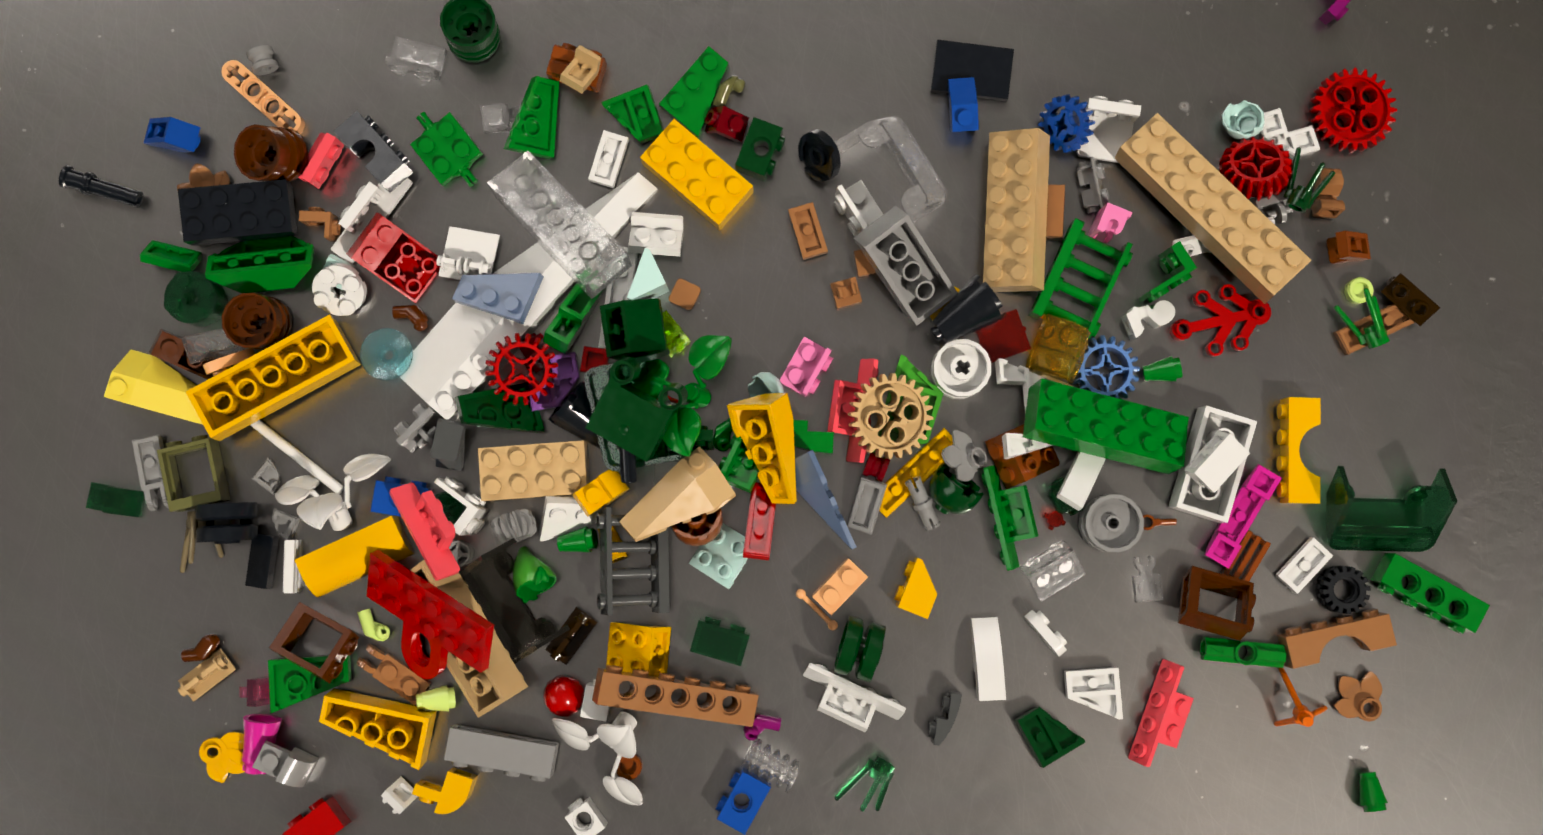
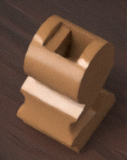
(1326, 203)

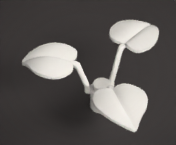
(330, 506)
(618, 737)

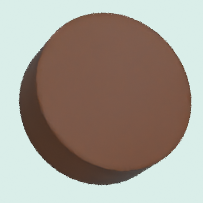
(629, 767)

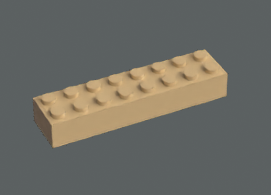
(1211, 208)

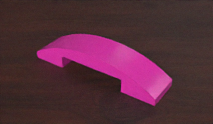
(1247, 503)

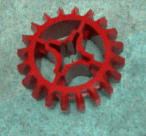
(1256, 167)
(537, 385)

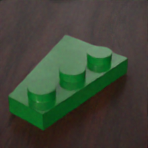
(695, 91)
(536, 120)

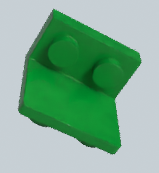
(1176, 263)

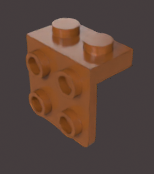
(1023, 467)

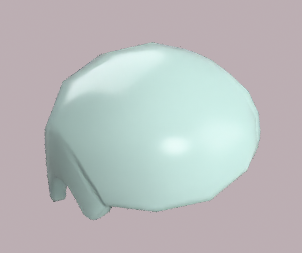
(1243, 120)
(764, 383)

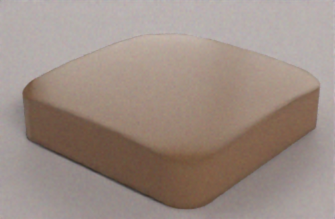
(684, 294)

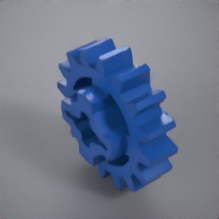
(1069, 121)

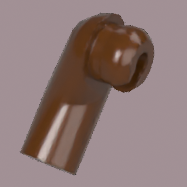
(413, 313)

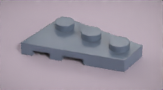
(499, 294)

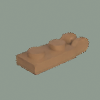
(394, 674)

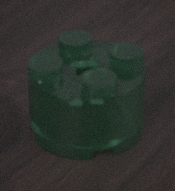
(181, 295)

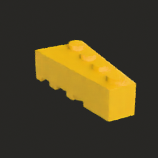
(381, 724)

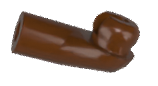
(203, 650)

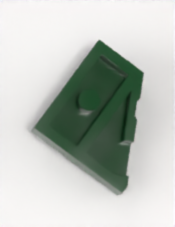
(1046, 736)

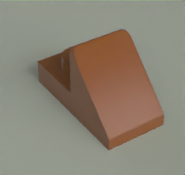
(1348, 247)

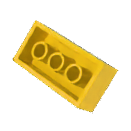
(697, 174)

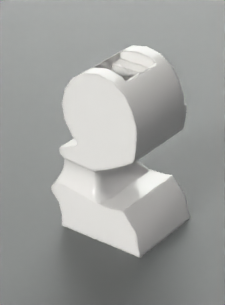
(1155, 316)

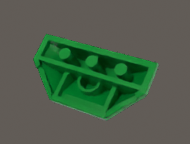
(261, 264)

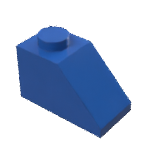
(963, 105)
(172, 134)

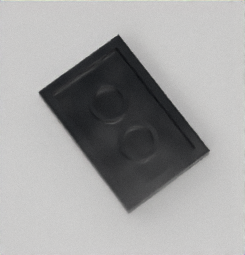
(987, 64)

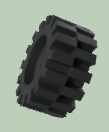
(1358, 585)

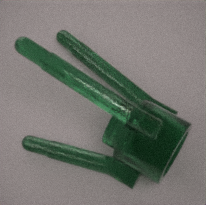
(881, 772)

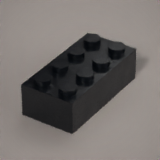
(237, 212)

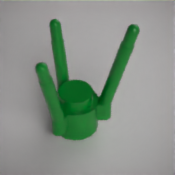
(1375, 334)

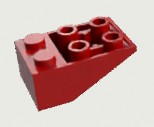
(395, 257)

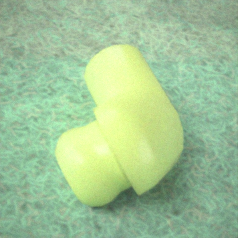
(372, 628)

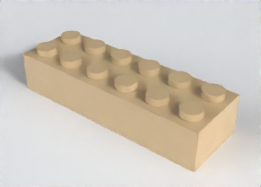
(1016, 210)
(502, 678)

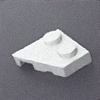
(562, 516)
(1096, 689)

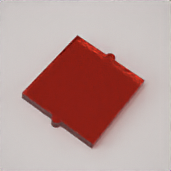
(1004, 337)

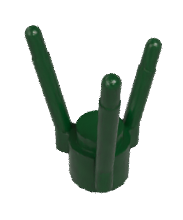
(1301, 198)

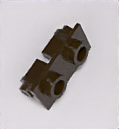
(1410, 299)
(569, 642)

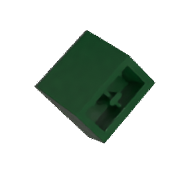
(633, 328)

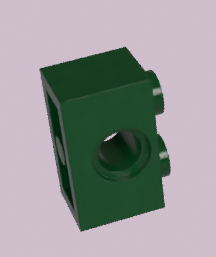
(760, 134)

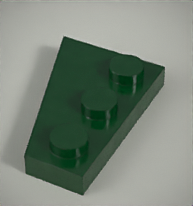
(491, 410)

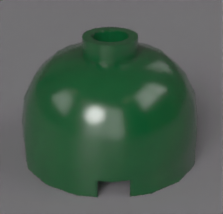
(952, 494)

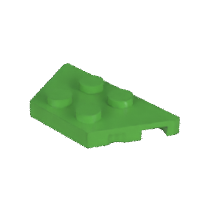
(906, 368)

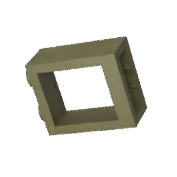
(171, 478)

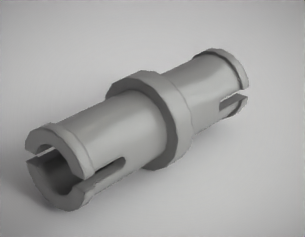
(922, 503)

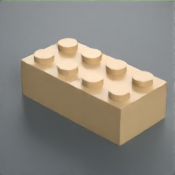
(533, 470)

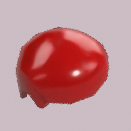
(563, 696)

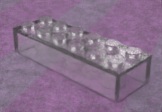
(560, 224)

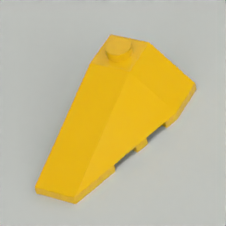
(768, 434)

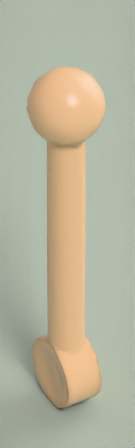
(832, 624)

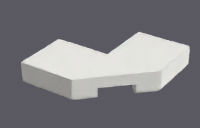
(1276, 129)

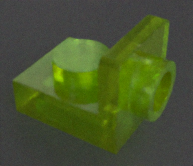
(675, 336)

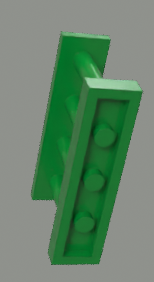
(1066, 259)

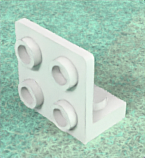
(857, 206)

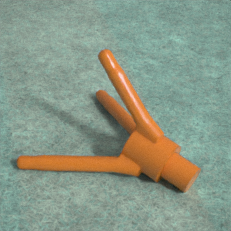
(1301, 713)

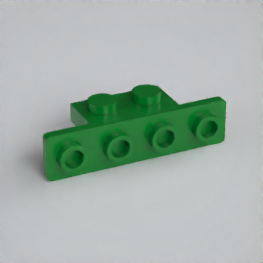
(1012, 515)

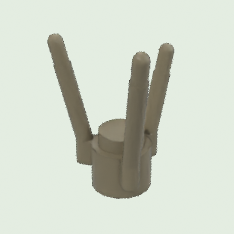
(190, 540)

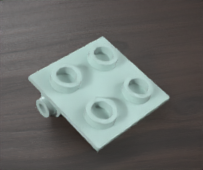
(722, 557)

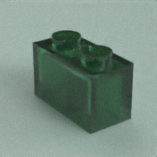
(720, 641)

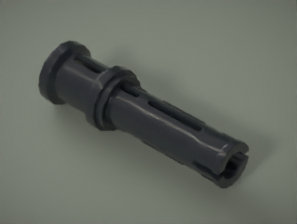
(89, 183)

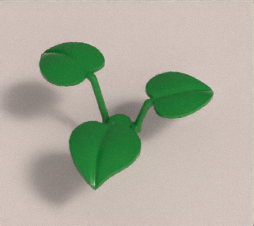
(708, 357)

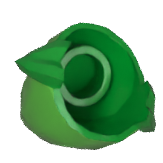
(531, 576)

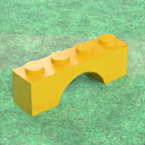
(1296, 418)

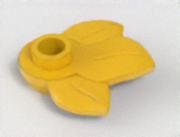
(228, 757)

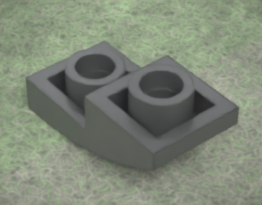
(942, 725)

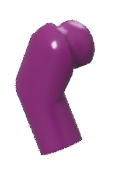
(761, 723)

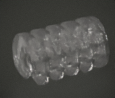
(771, 764)

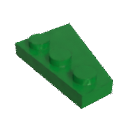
(294, 684)

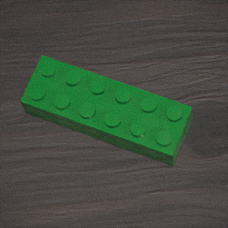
(1105, 426)

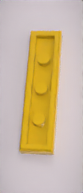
(922, 464)

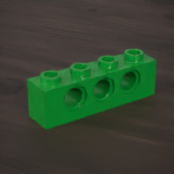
(1468, 609)

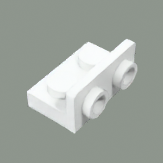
(656, 232)

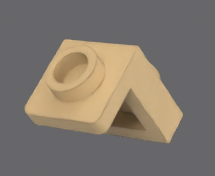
(581, 70)

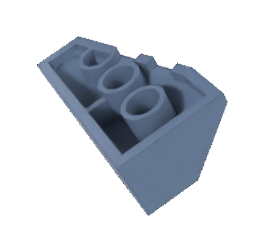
(813, 488)

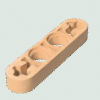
(263, 98)

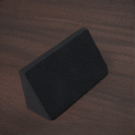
(262, 561)

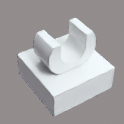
(399, 795)

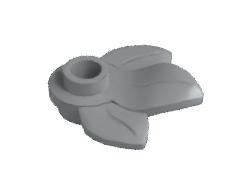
(964, 456)

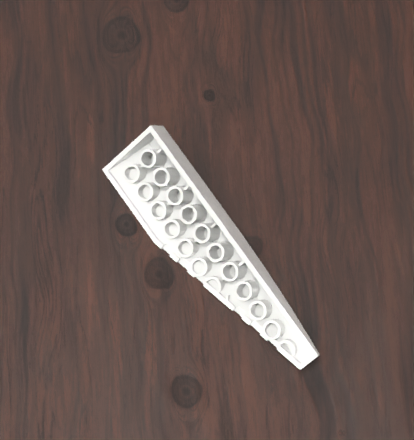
(456, 349)

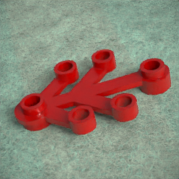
(1225, 319)

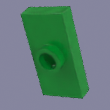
(170, 256)

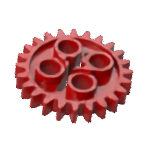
(1376, 112)

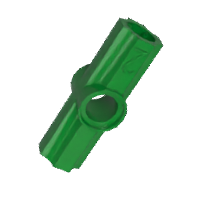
(1257, 652)

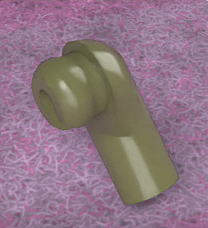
(726, 88)

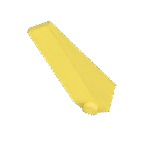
(151, 385)

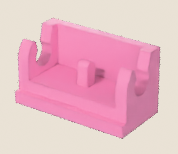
(1109, 219)

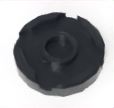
(819, 155)

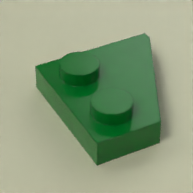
(637, 113)

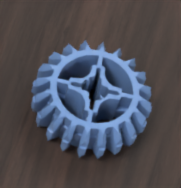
(1126, 368)

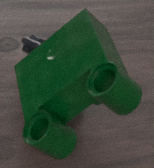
(633, 417)

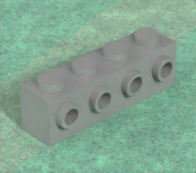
(502, 752)

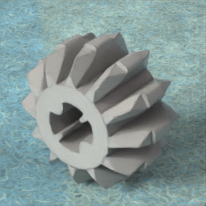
(514, 524)

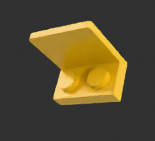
(639, 647)

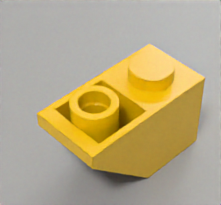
(918, 591)

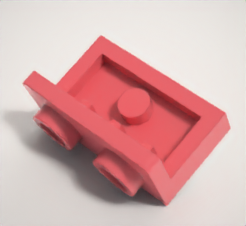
(321, 159)

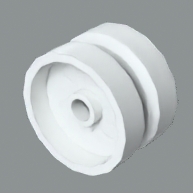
(974, 362)

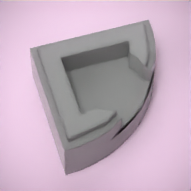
(268, 476)
(285, 524)

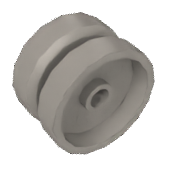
(1126, 522)

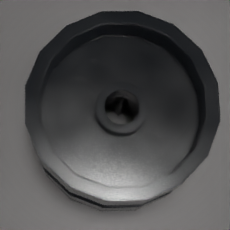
(226, 522)

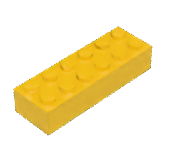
(273, 378)

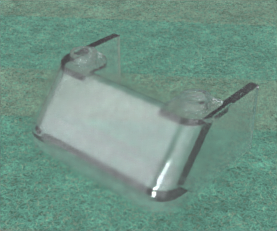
(927, 189)

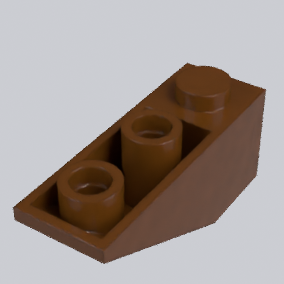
(171, 349)

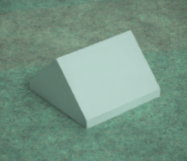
(648, 280)

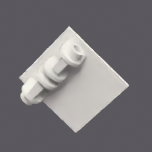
(467, 253)

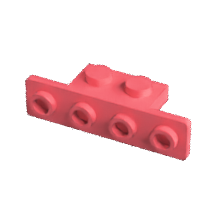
(844, 394)
(428, 528)
(1163, 715)

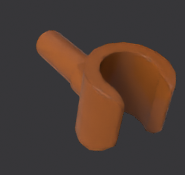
(1157, 522)

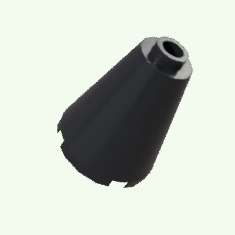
(967, 312)
(575, 414)

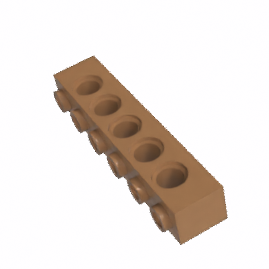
(739, 712)

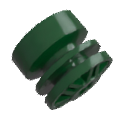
(463, 17)

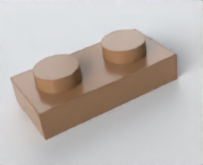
(807, 231)

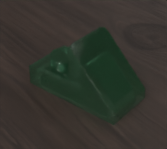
(115, 500)

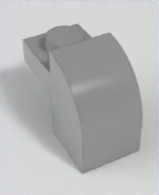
(288, 767)

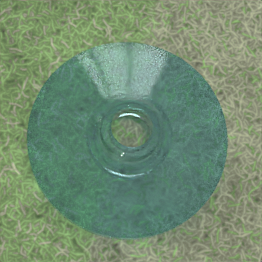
(374, 350)

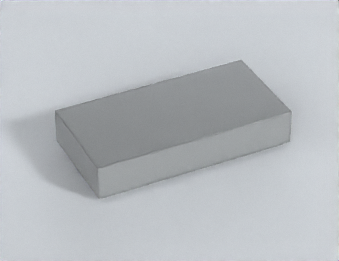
(867, 505)

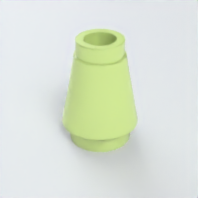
(436, 699)

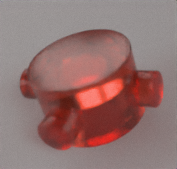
(1054, 519)

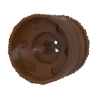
(270, 153)
(243, 316)

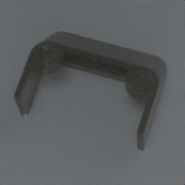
(511, 618)

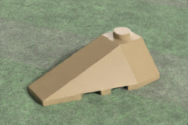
(683, 493)

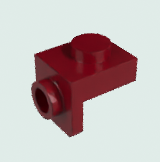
(726, 123)
(538, 367)

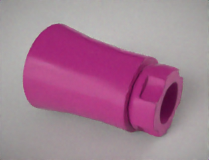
(256, 731)

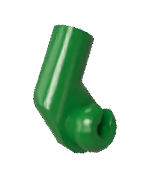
(722, 435)

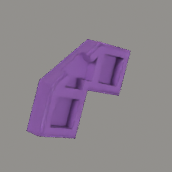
(566, 378)

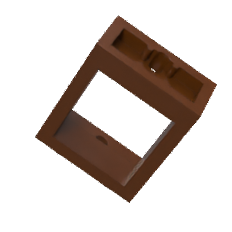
(1222, 584)
(295, 628)

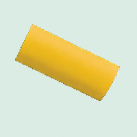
(350, 556)

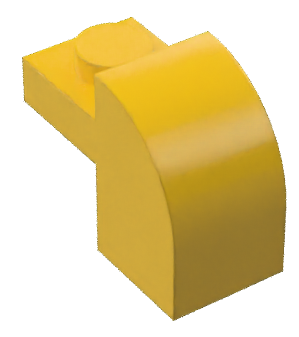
(601, 492)
(452, 795)

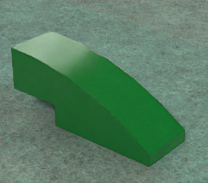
(570, 319)
(811, 440)

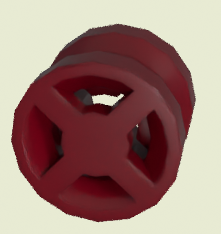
(876, 466)

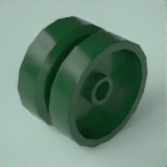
(862, 649)

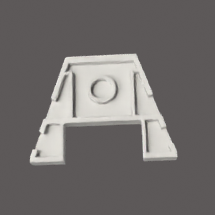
(1008, 374)

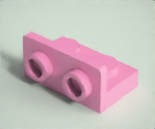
(805, 367)

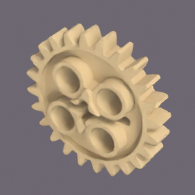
(909, 429)

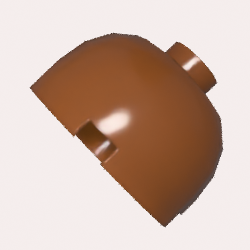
(700, 529)

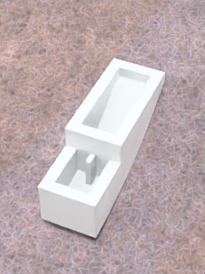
(988, 659)

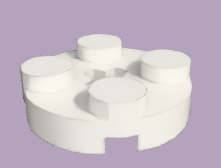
(351, 282)

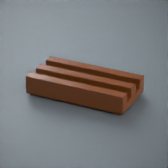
(1255, 561)

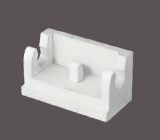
(1216, 461)

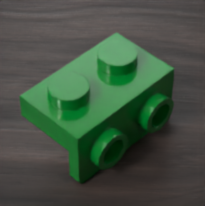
(737, 467)

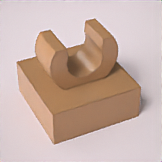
(846, 293)

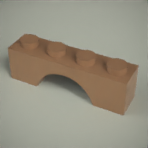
(1369, 631)

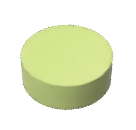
(1354, 290)

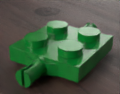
(446, 149)

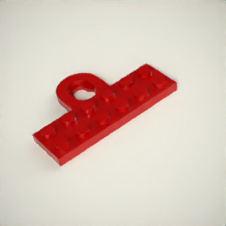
(433, 613)

